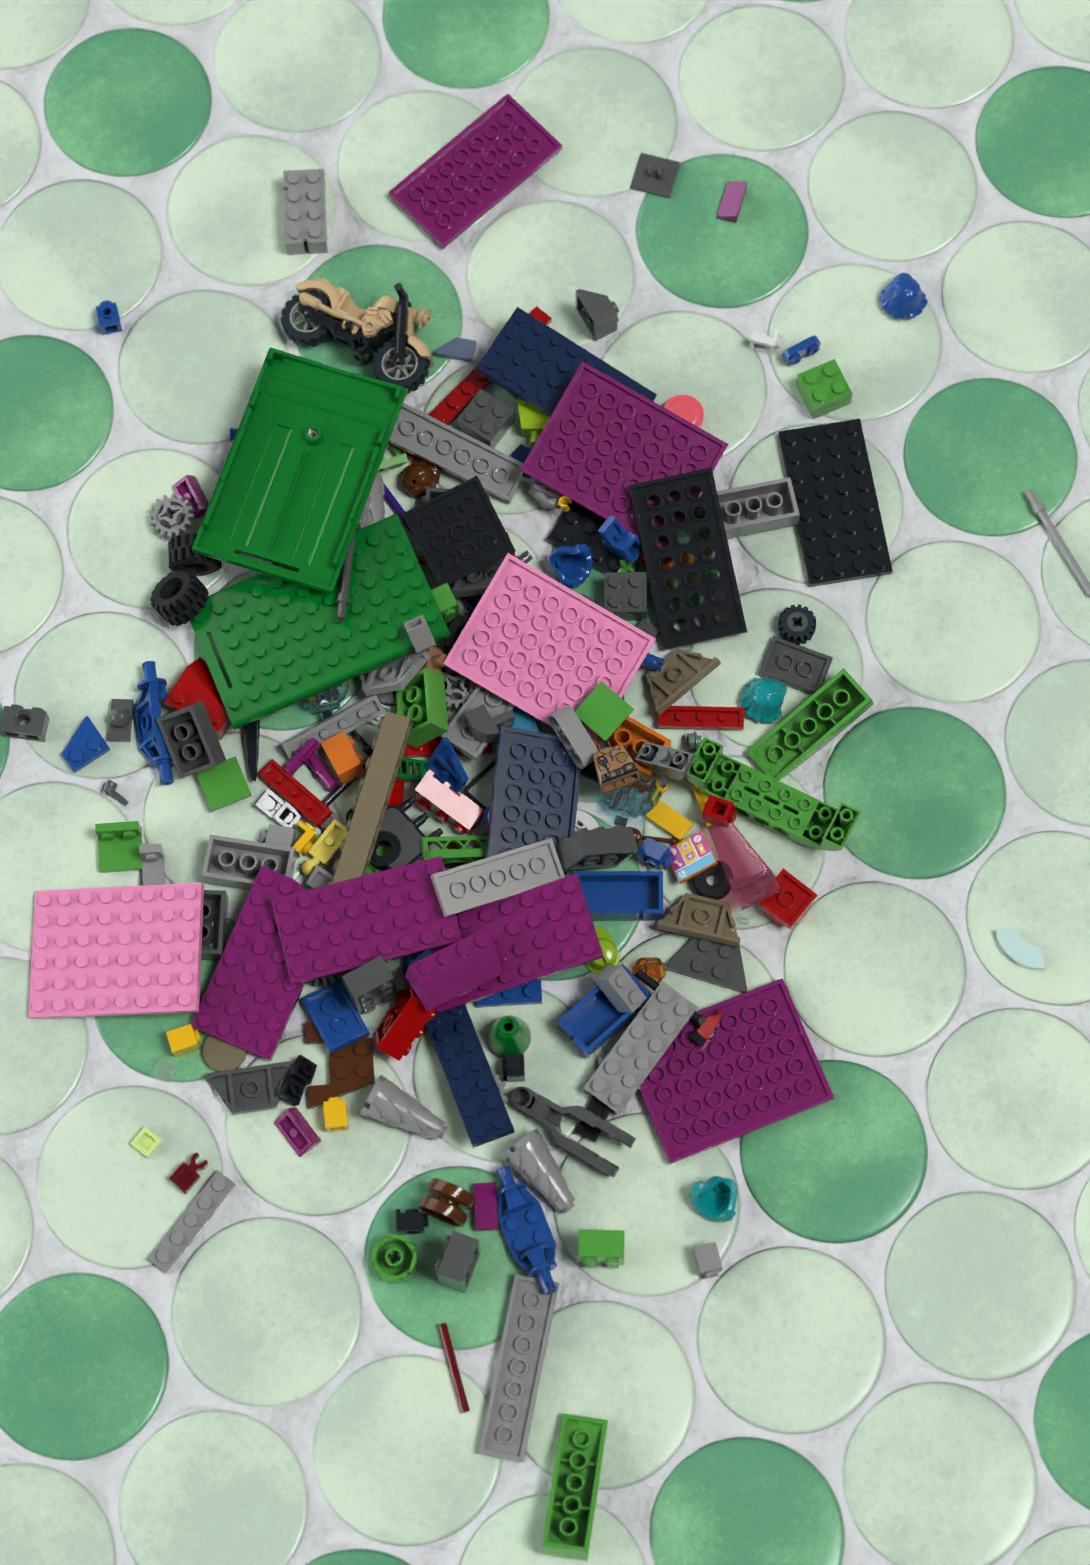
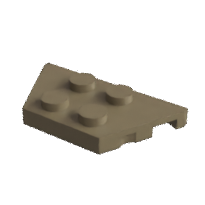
(678, 676)
(702, 919)

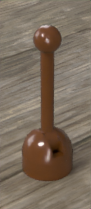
(638, 837)

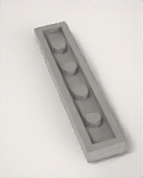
(345, 721)
(191, 1221)

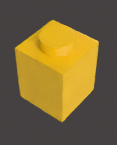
(183, 1040)
(336, 1114)

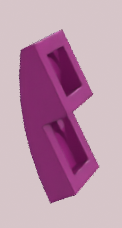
(486, 1206)

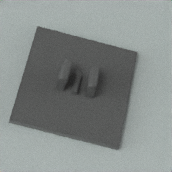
(655, 175)

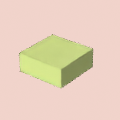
(146, 1142)

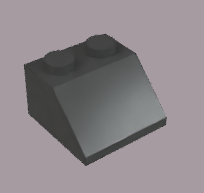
(597, 313)

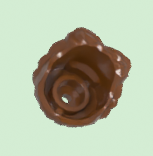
(423, 473)

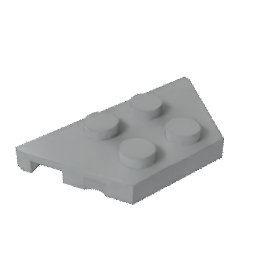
(394, 675)

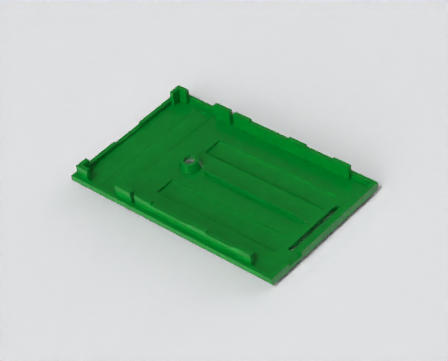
(300, 470)
(286, 638)

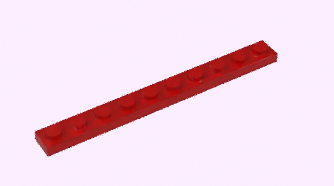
(463, 394)

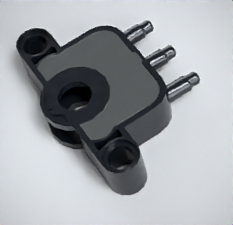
(401, 835)

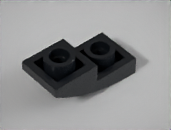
(298, 1076)

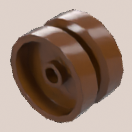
(447, 1202)

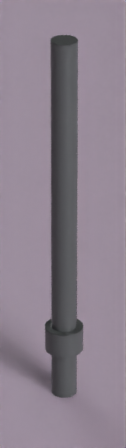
(343, 597)

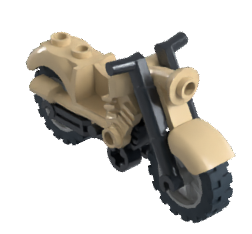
(362, 329)

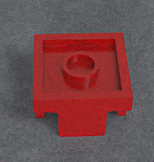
(790, 903)

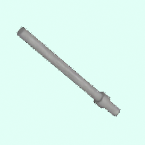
(1039, 509)

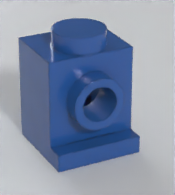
(108, 317)
(655, 854)

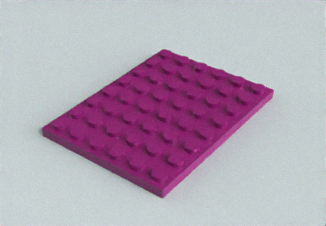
(612, 439)
(742, 1078)

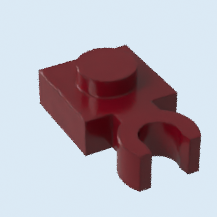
(186, 1176)

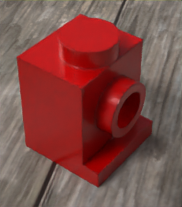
(714, 807)

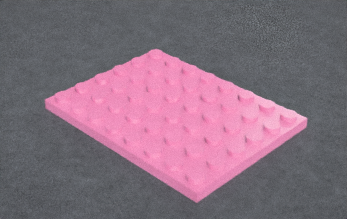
(545, 643)
(116, 951)

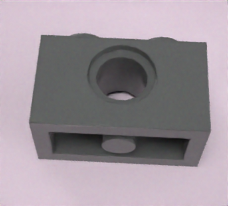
(33, 731)

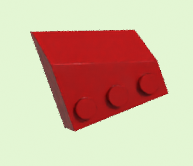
(198, 685)
(402, 1024)

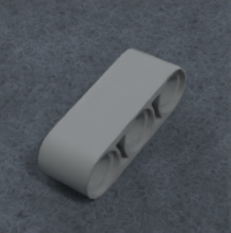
(573, 736)

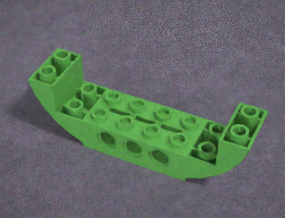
(770, 801)

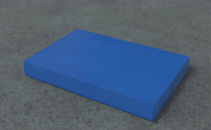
(335, 1016)

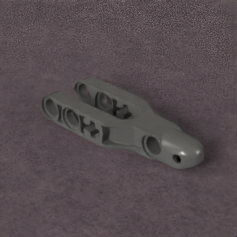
(552, 1116)

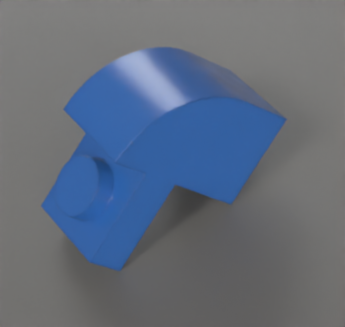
(620, 542)

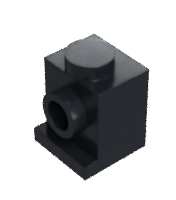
(513, 1068)
(411, 1222)

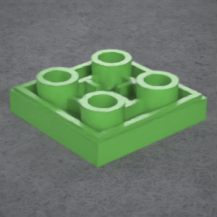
(603, 711)
(224, 784)

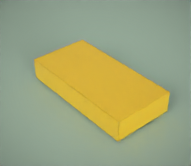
(669, 820)

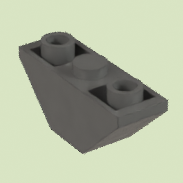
(665, 760)

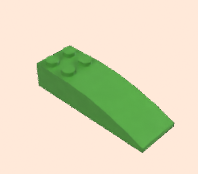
(811, 726)
(574, 1487)

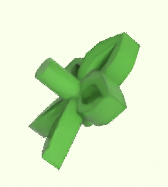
(626, 566)

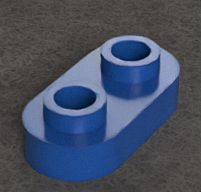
(806, 347)

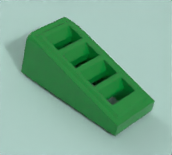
(411, 777)

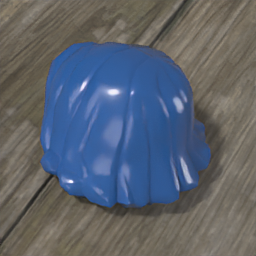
(903, 297)
(572, 564)

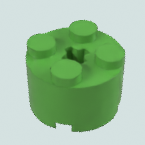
(387, 1249)

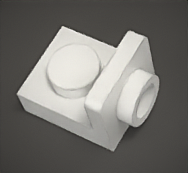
(764, 343)

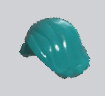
(763, 699)
(715, 1198)

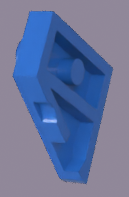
(84, 746)
(447, 766)

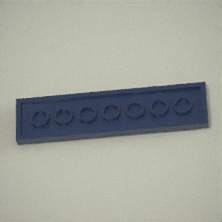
(469, 1076)

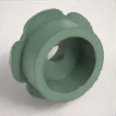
(693, 741)

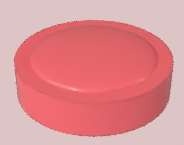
(687, 408)

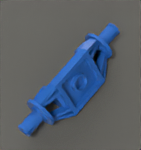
(147, 730)
(526, 1230)

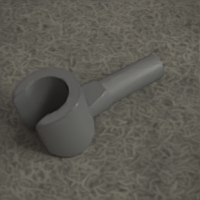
(109, 789)

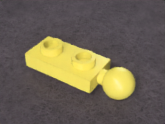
(325, 847)

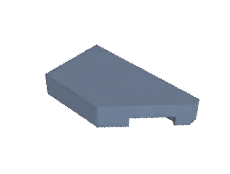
(458, 349)

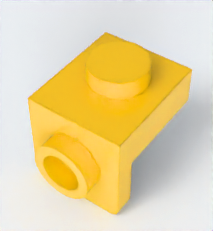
(306, 841)

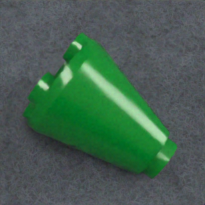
(509, 1042)

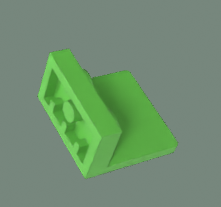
(119, 846)

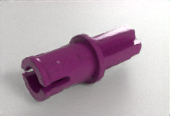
(302, 756)
(322, 772)

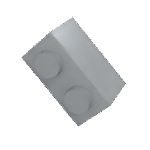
(620, 988)

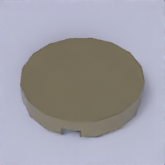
(222, 1055)

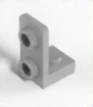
(152, 864)

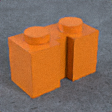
(343, 757)

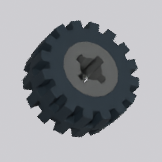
(800, 631)

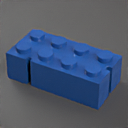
(623, 894)
(596, 1019)

